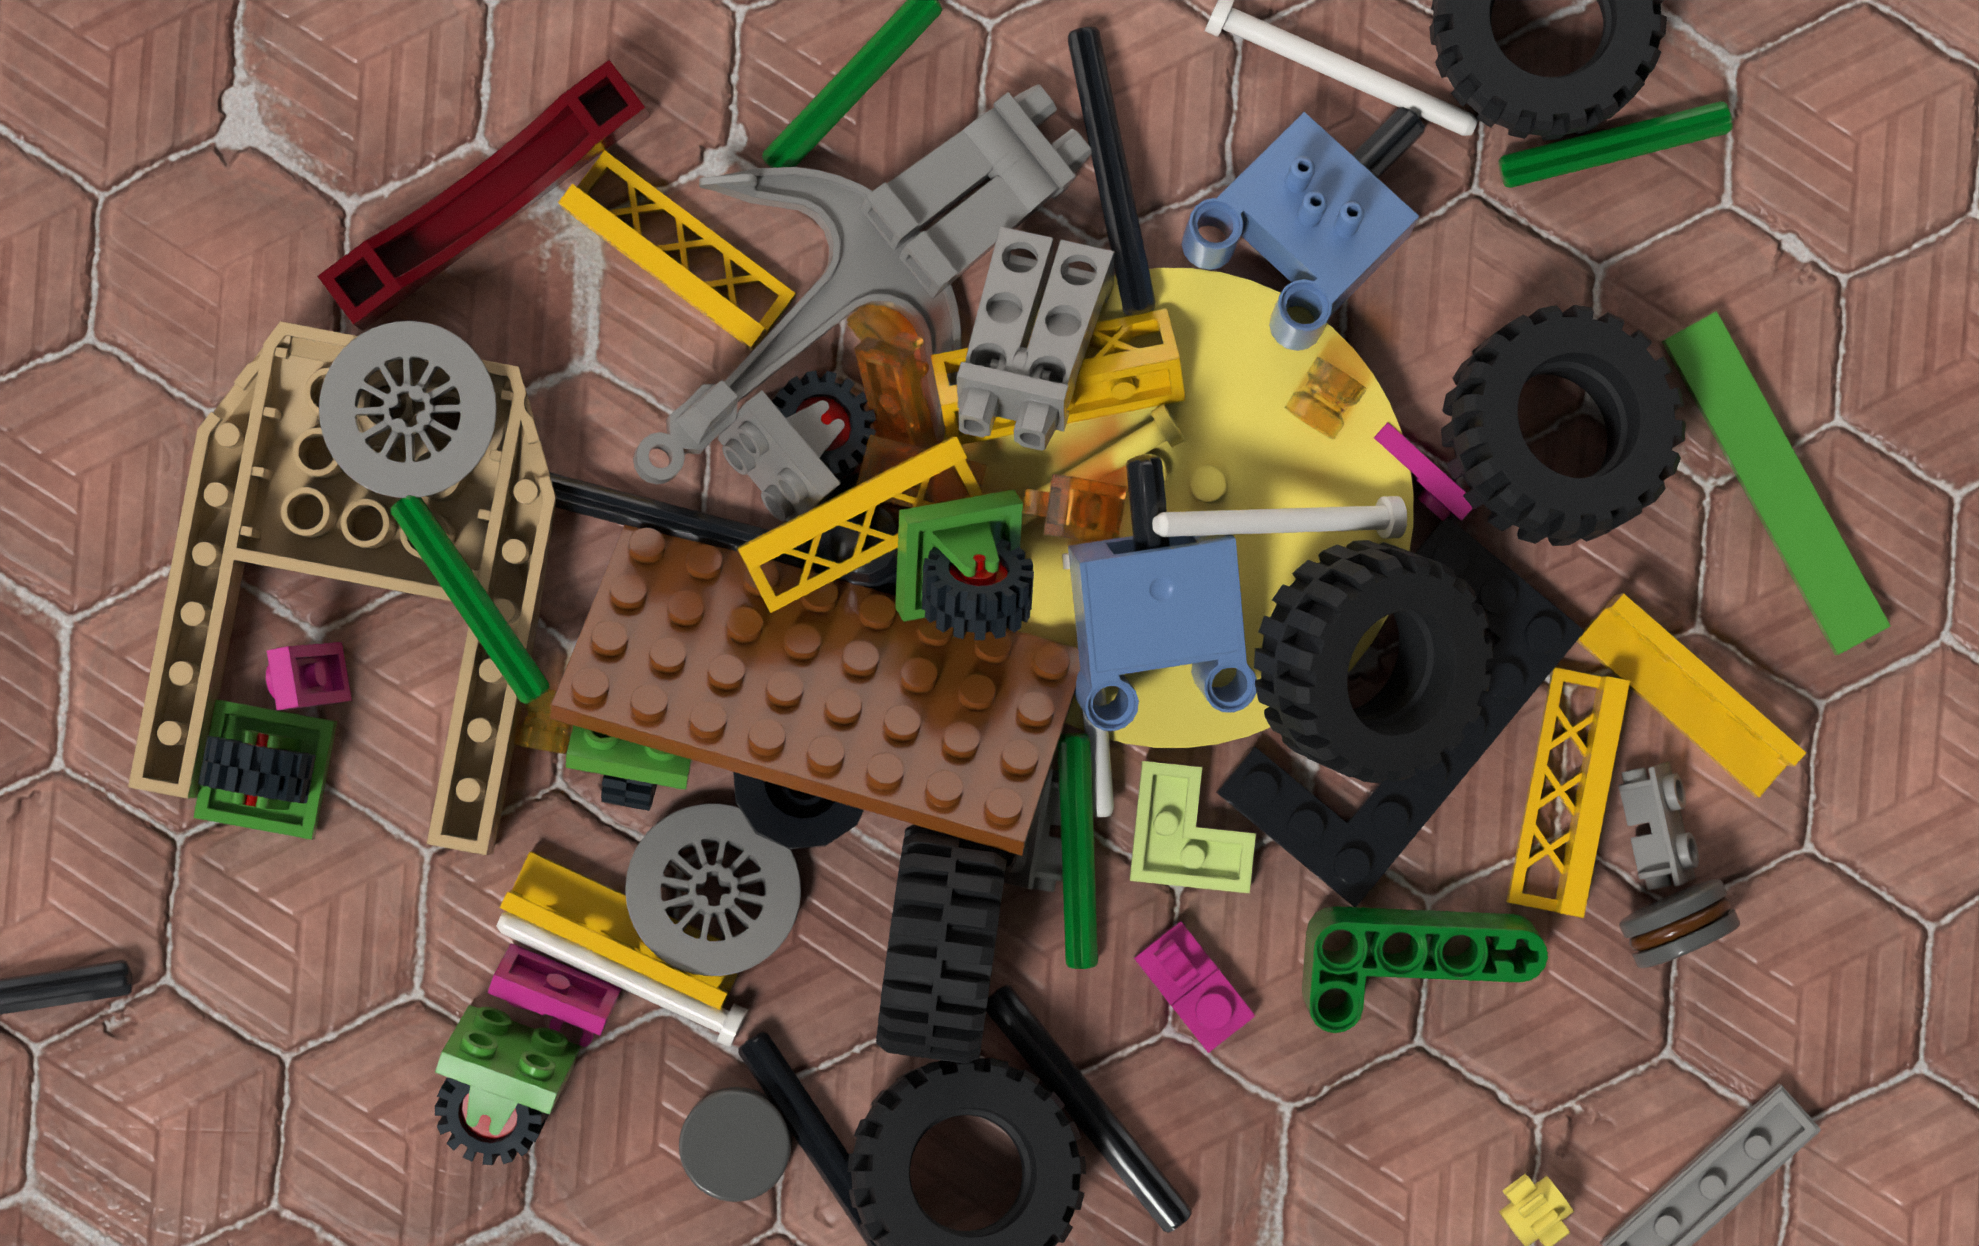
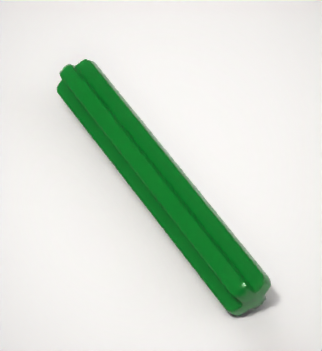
(851, 83)
(1615, 144)
(470, 598)
(1077, 851)

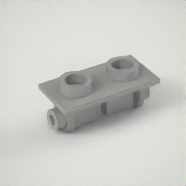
(1668, 846)
(1042, 854)

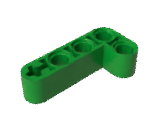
(1420, 959)

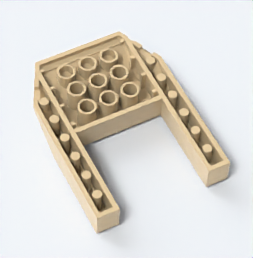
(278, 499)

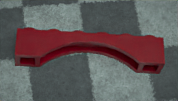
(520, 173)

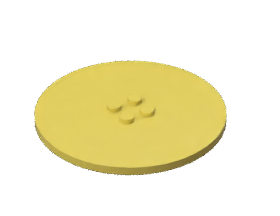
(1234, 456)

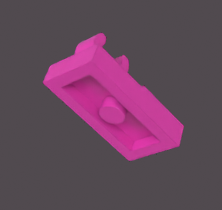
(1440, 492)
(307, 675)
(1194, 986)
(554, 989)

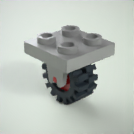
(799, 441)

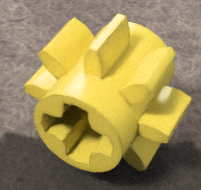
(1536, 1211)

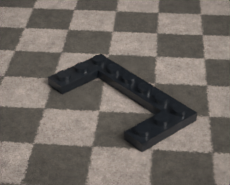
(1358, 852)

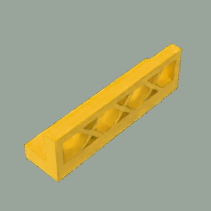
(663, 267)
(1107, 385)
(844, 507)
(1689, 695)
(1590, 795)
(601, 922)

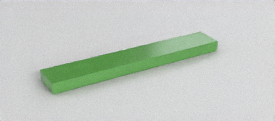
(1776, 483)

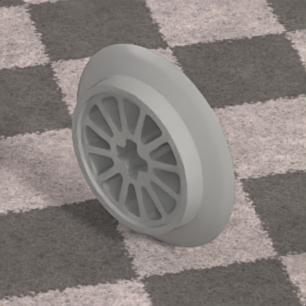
(350, 376)
(726, 827)

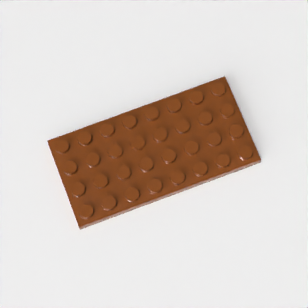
(820, 691)

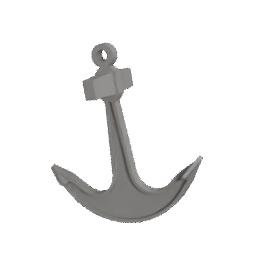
(858, 273)

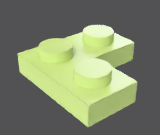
(1169, 844)

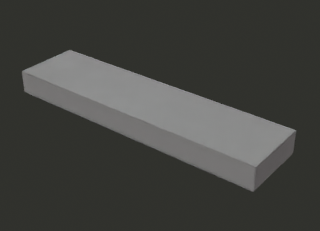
(1720, 1175)

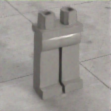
(996, 145)
(1037, 380)

